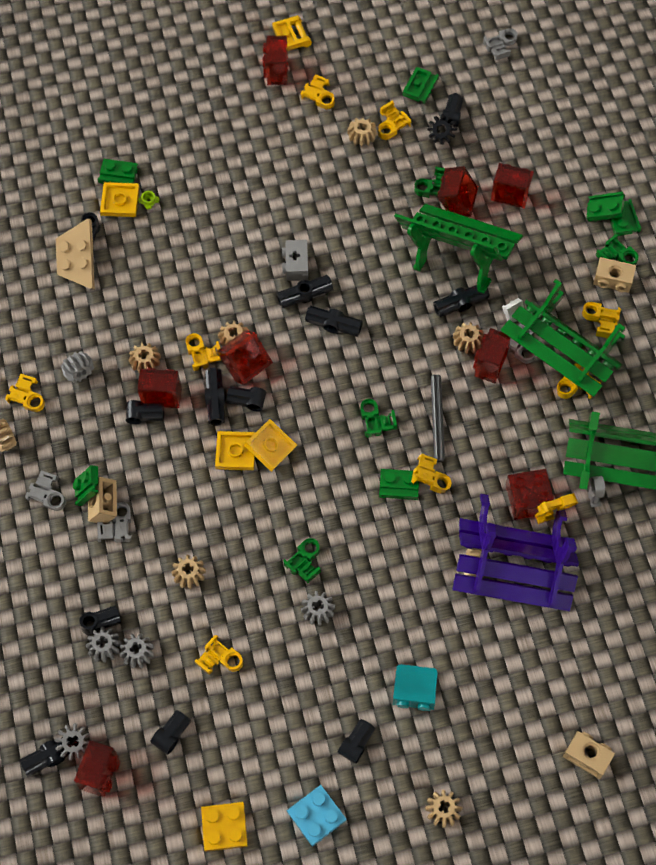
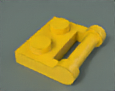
(284, 28)

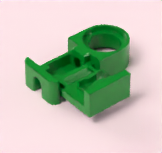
(432, 189)
(617, 249)
(378, 422)
(303, 564)

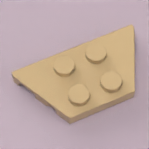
(75, 254)

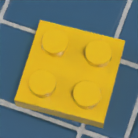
(119, 199)
(270, 445)
(232, 453)
(224, 826)

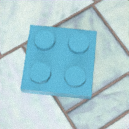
(316, 815)

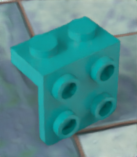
(415, 687)

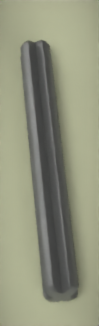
(437, 417)

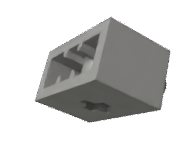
(296, 260)

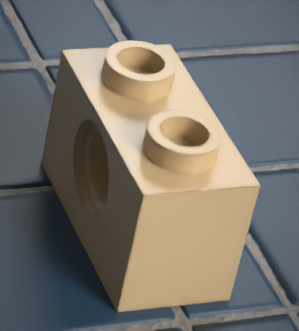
(623, 271)
(104, 504)
(576, 754)

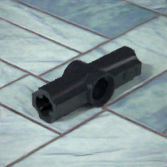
(295, 295)
(460, 300)
(333, 321)
(215, 396)
(46, 756)

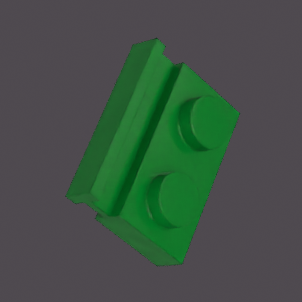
(420, 85)
(117, 171)
(605, 206)
(628, 223)
(85, 485)
(398, 485)

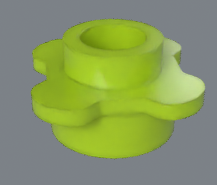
(148, 195)

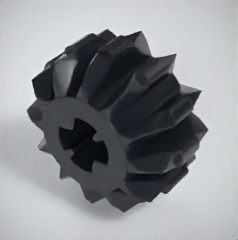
(441, 122)

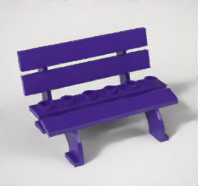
(518, 543)

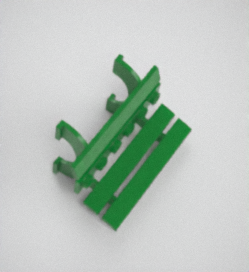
(481, 246)
(557, 338)
(610, 454)

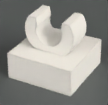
(510, 308)

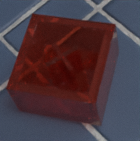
(275, 60)
(512, 185)
(458, 191)
(491, 355)
(244, 357)
(160, 387)
(527, 492)
(97, 769)

